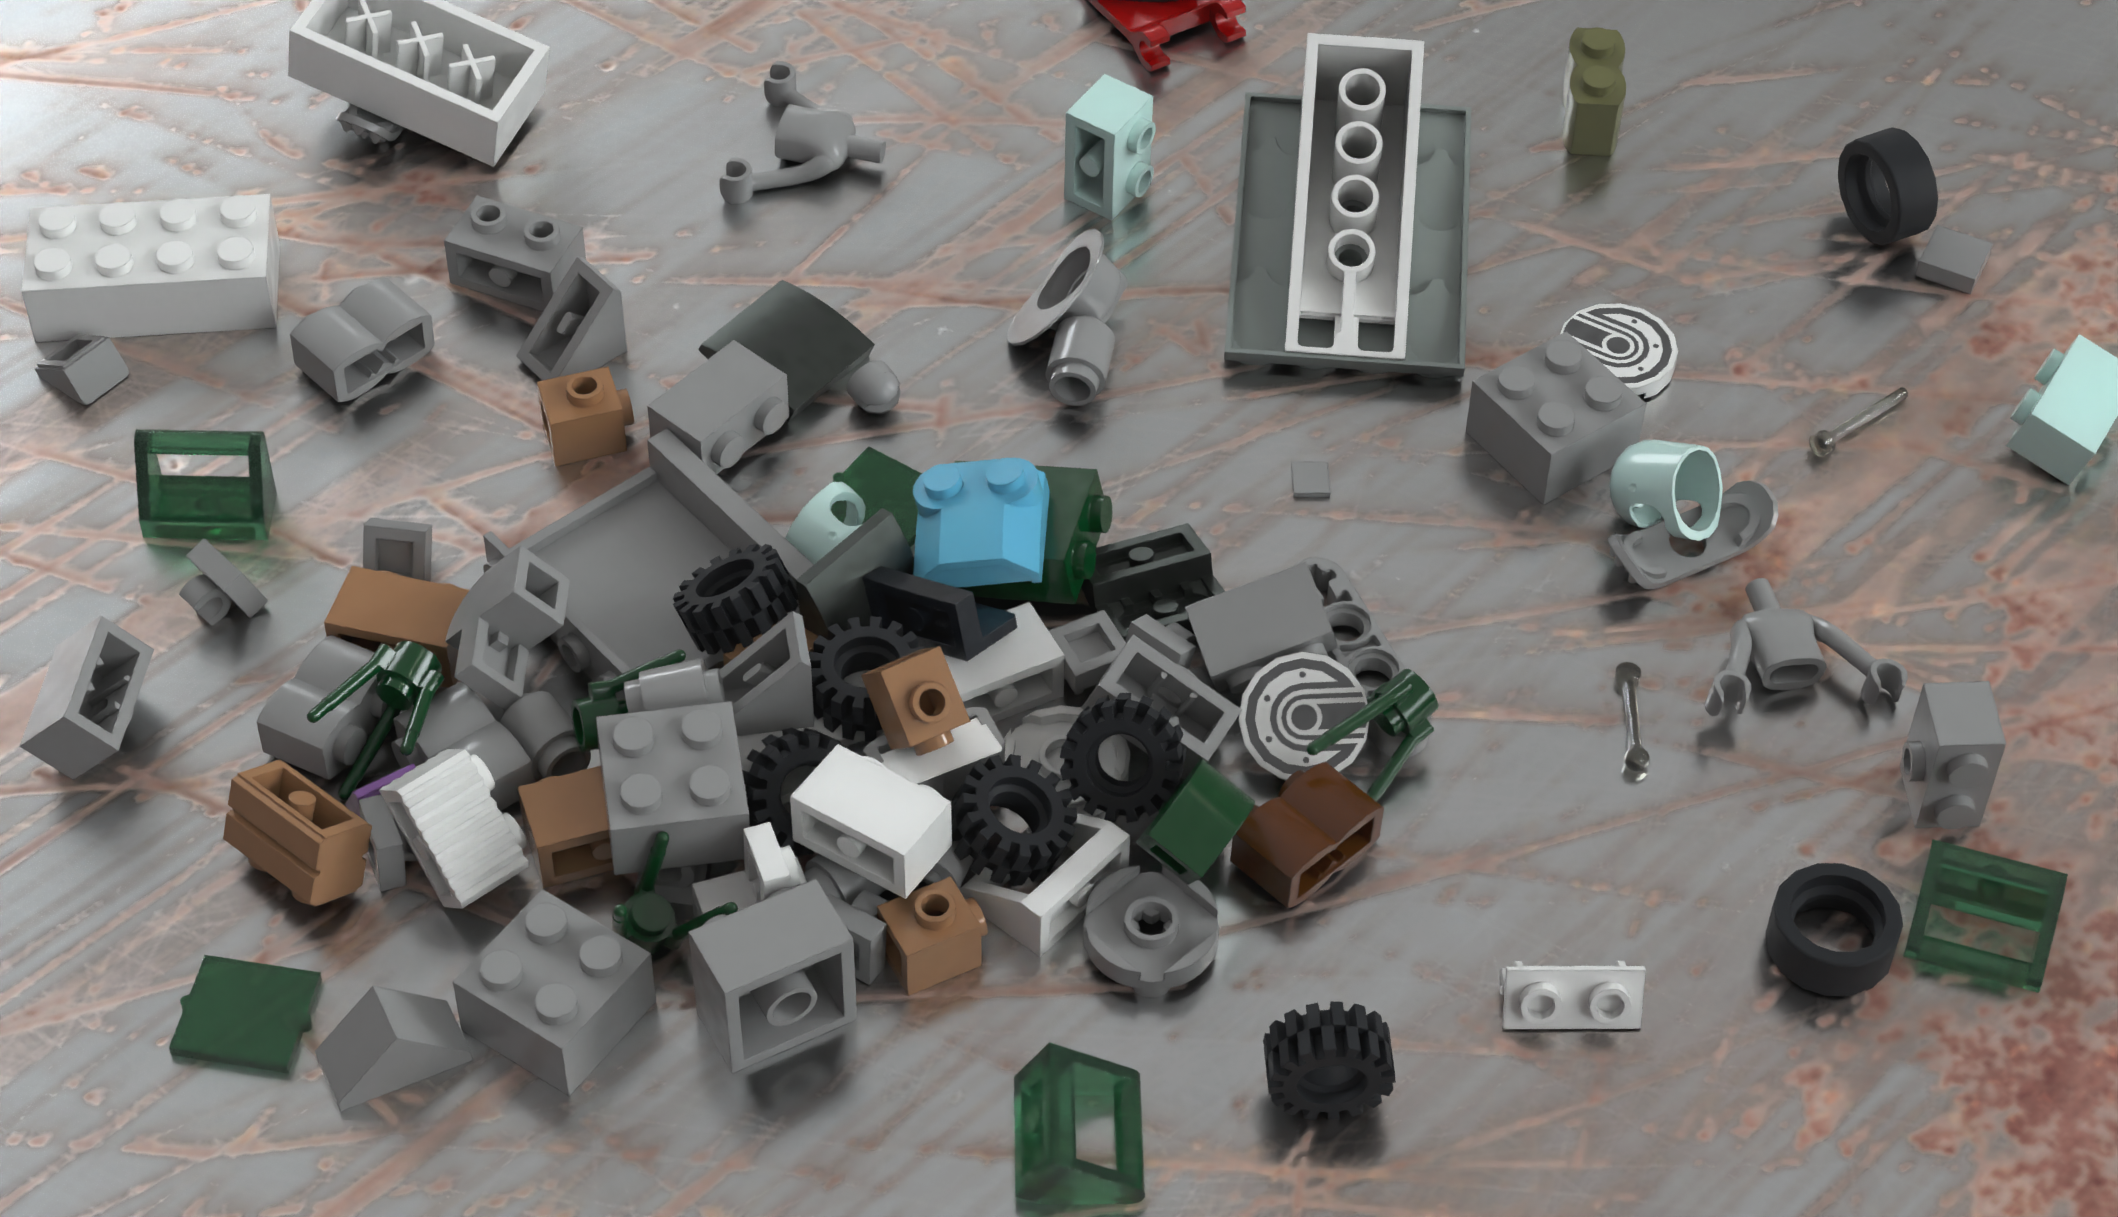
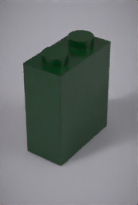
(1074, 524)

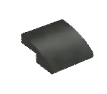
(798, 338)
(1152, 577)
(835, 584)

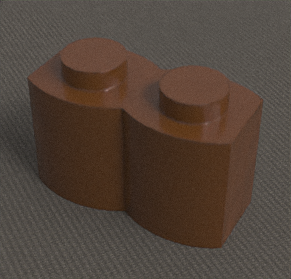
(1306, 833)

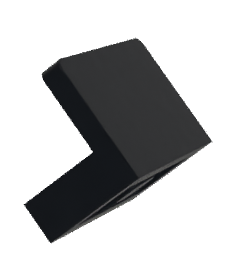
(936, 613)

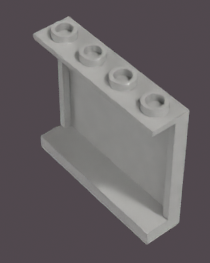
(635, 551)

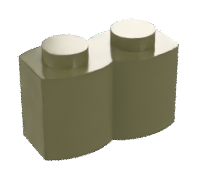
(1593, 91)

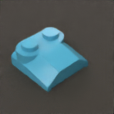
(981, 522)

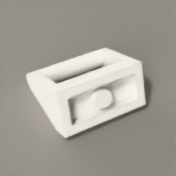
(1061, 899)

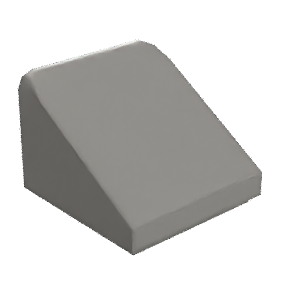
(84, 368)

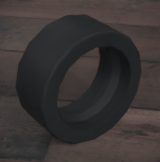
(1910, 179)
(1847, 890)

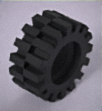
(736, 598)
(849, 653)
(769, 771)
(1113, 795)
(1028, 796)
(1329, 1060)

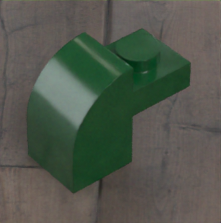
(1196, 822)

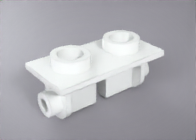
(1572, 996)

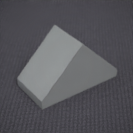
(578, 326)
(772, 681)
(389, 1044)

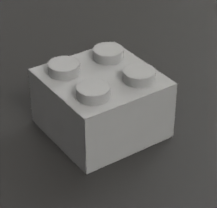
(1554, 417)
(675, 776)
(773, 974)
(555, 991)

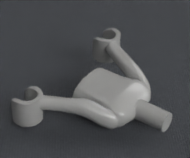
(805, 135)
(1788, 656)

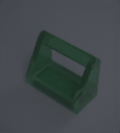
(204, 504)
(1992, 890)
(1047, 1131)

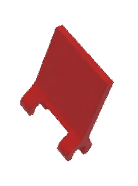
(1153, 23)

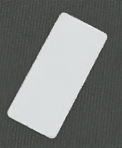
(970, 744)

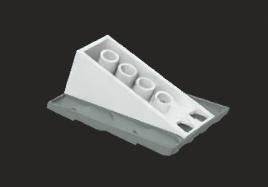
(1352, 218)

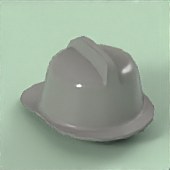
(1077, 285)

